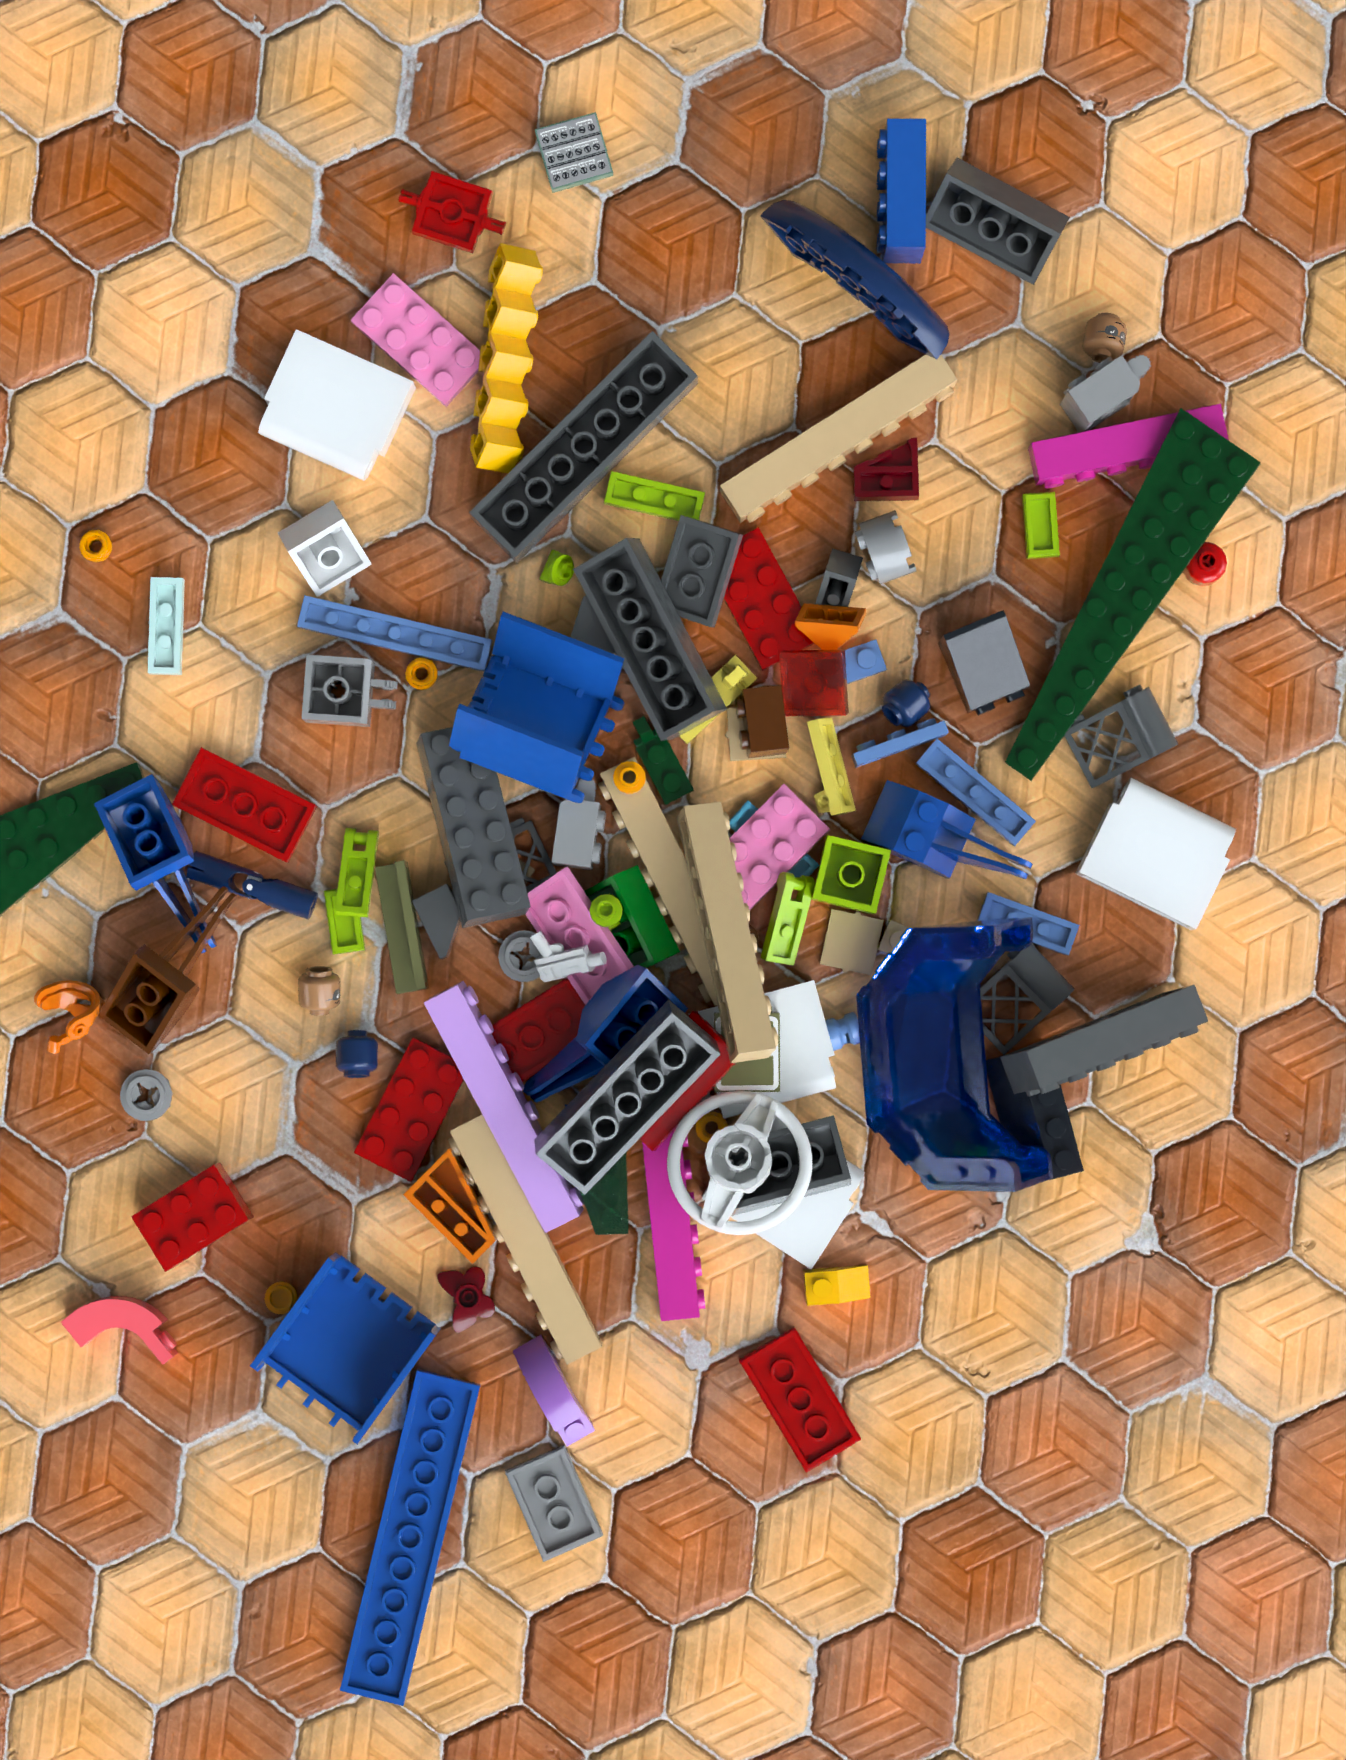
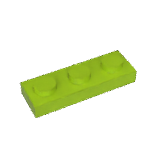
(653, 497)

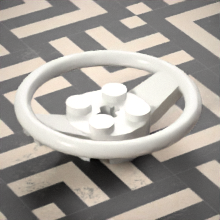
(730, 1181)

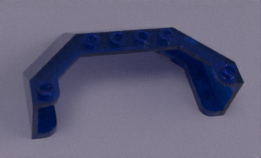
(929, 1058)

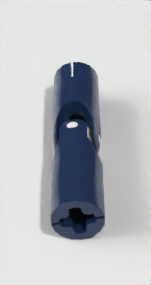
(272, 892)

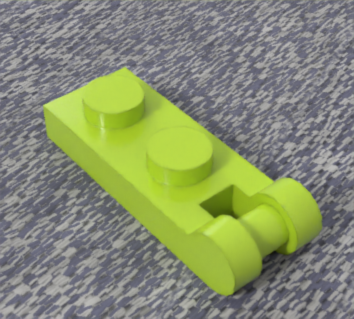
(356, 873)
(787, 918)

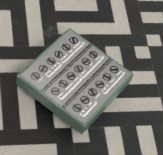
(574, 152)

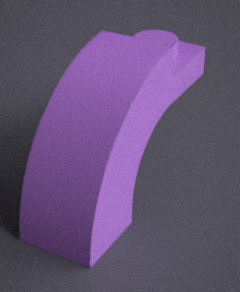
(552, 1391)

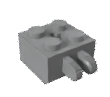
(1104, 392)
(356, 678)
(578, 830)

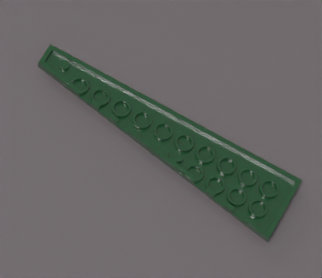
(1170, 520)

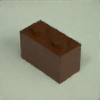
(762, 721)

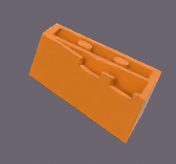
(453, 1206)

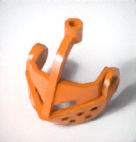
(65, 996)

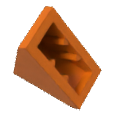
(829, 625)

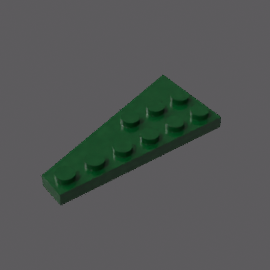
(52, 831)

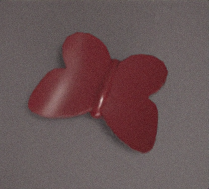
(467, 1296)

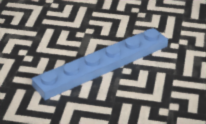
(394, 633)

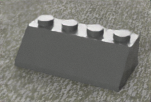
(995, 220)
(828, 1166)

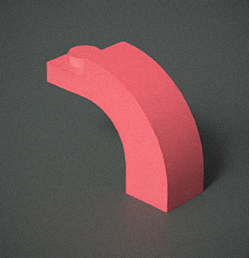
(124, 1313)

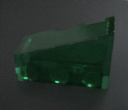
(609, 1201)

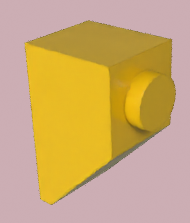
(836, 1285)

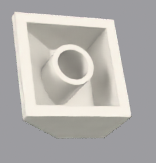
(324, 548)

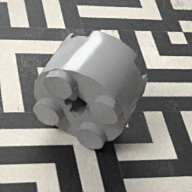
(886, 548)

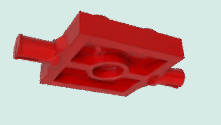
(452, 212)

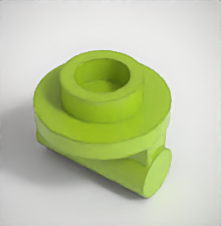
(557, 569)
(606, 911)

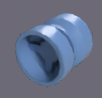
(843, 1030)

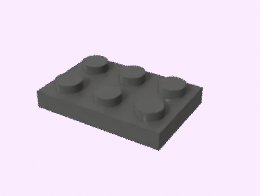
(700, 569)

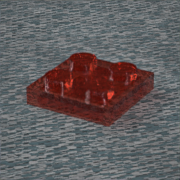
(814, 682)

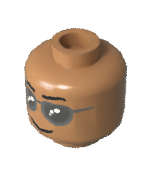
(1104, 337)
(319, 990)

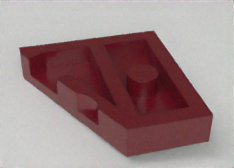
(889, 476)

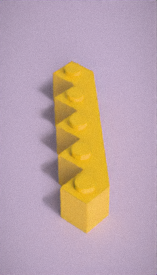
(505, 358)

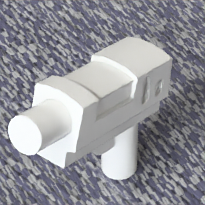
(560, 963)

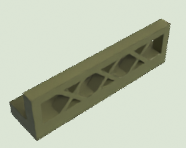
(401, 927)

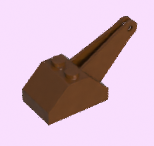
(153, 992)

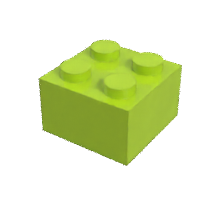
(851, 874)

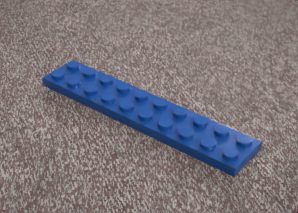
(410, 1537)

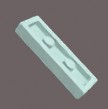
(166, 626)

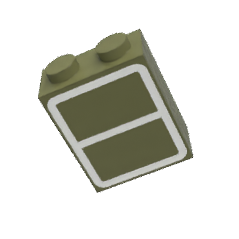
(752, 1075)

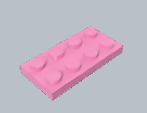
(418, 339)
(774, 842)
(563, 916)

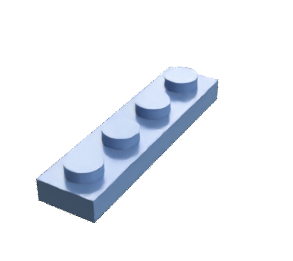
(975, 792)

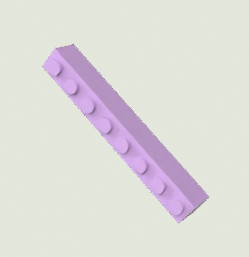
(502, 1103)

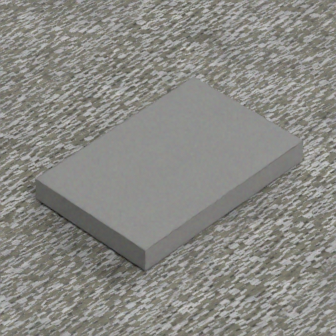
(554, 1503)

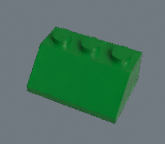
(642, 927)

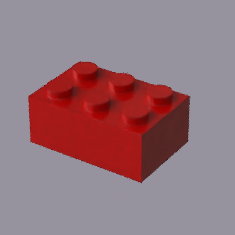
(192, 1216)

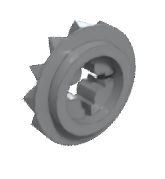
(510, 963)
(131, 1092)

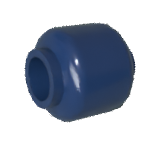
(906, 703)
(356, 1054)

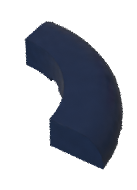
(860, 274)

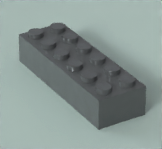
(650, 638)
(473, 833)
(1104, 1041)
(626, 1097)

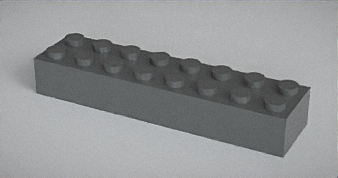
(584, 447)

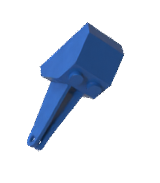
(929, 833)
(151, 842)
(604, 1028)

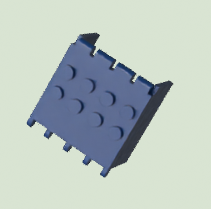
(539, 708)
(347, 1344)

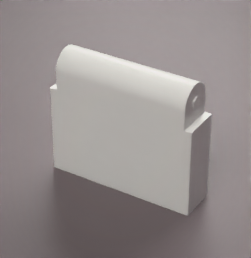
(334, 405)
(1158, 854)
(803, 1045)
(812, 1223)

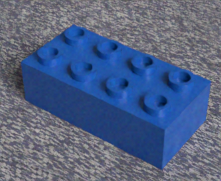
(904, 191)

